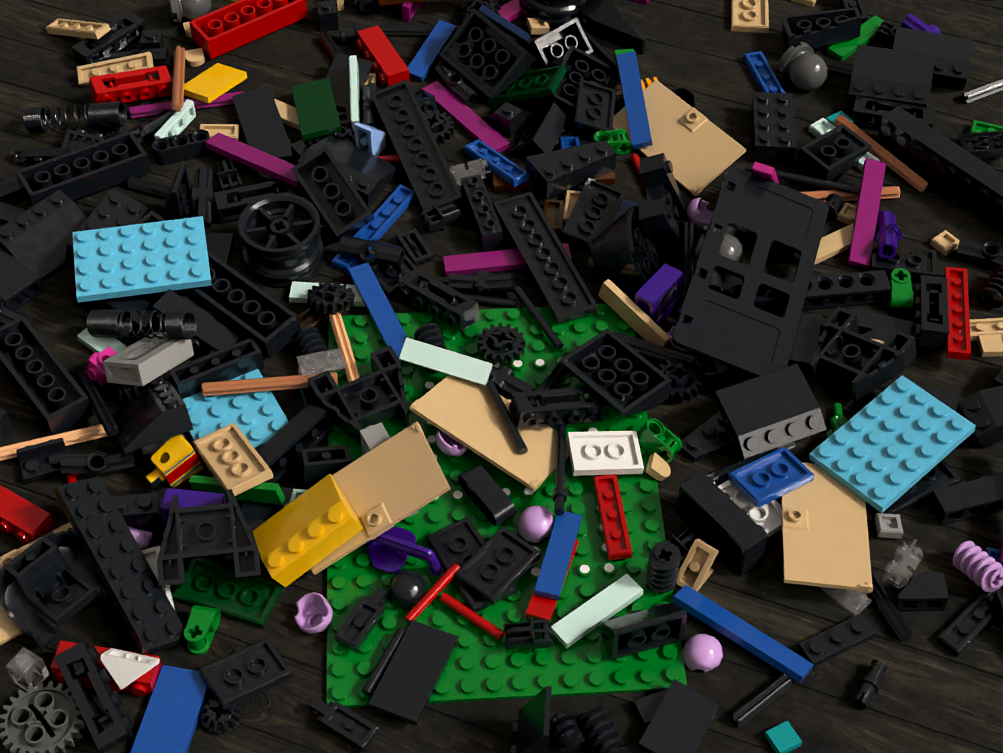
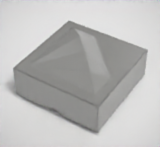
(888, 525)

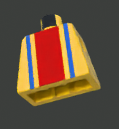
(174, 462)

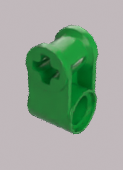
(614, 139)
(901, 293)
(657, 438)
(201, 628)

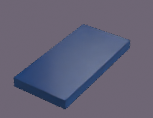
(171, 712)

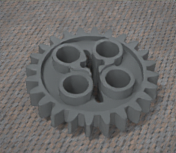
(19, 736)

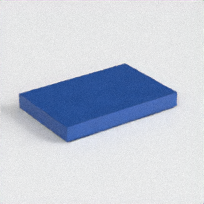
(770, 477)

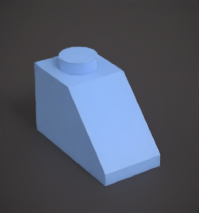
(369, 138)

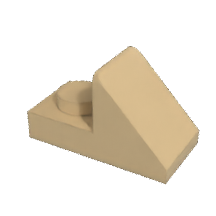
(697, 565)

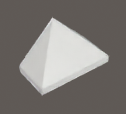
(127, 666)

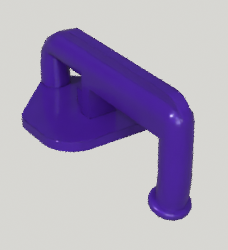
(394, 547)

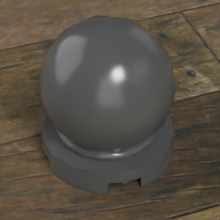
(188, 9)
(803, 67)
(729, 248)

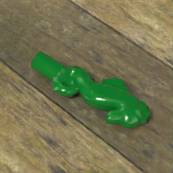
(837, 420)

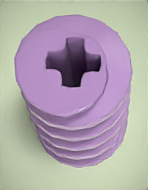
(978, 566)

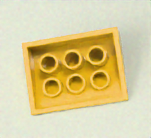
(306, 531)

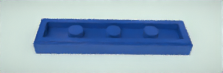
(430, 50)
(762, 73)
(497, 163)
(558, 555)

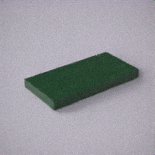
(531, 85)
(316, 109)
(216, 587)

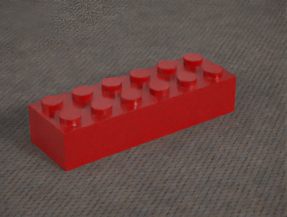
(244, 23)

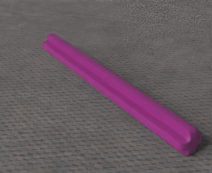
(154, 109)

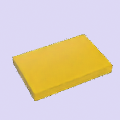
(213, 82)

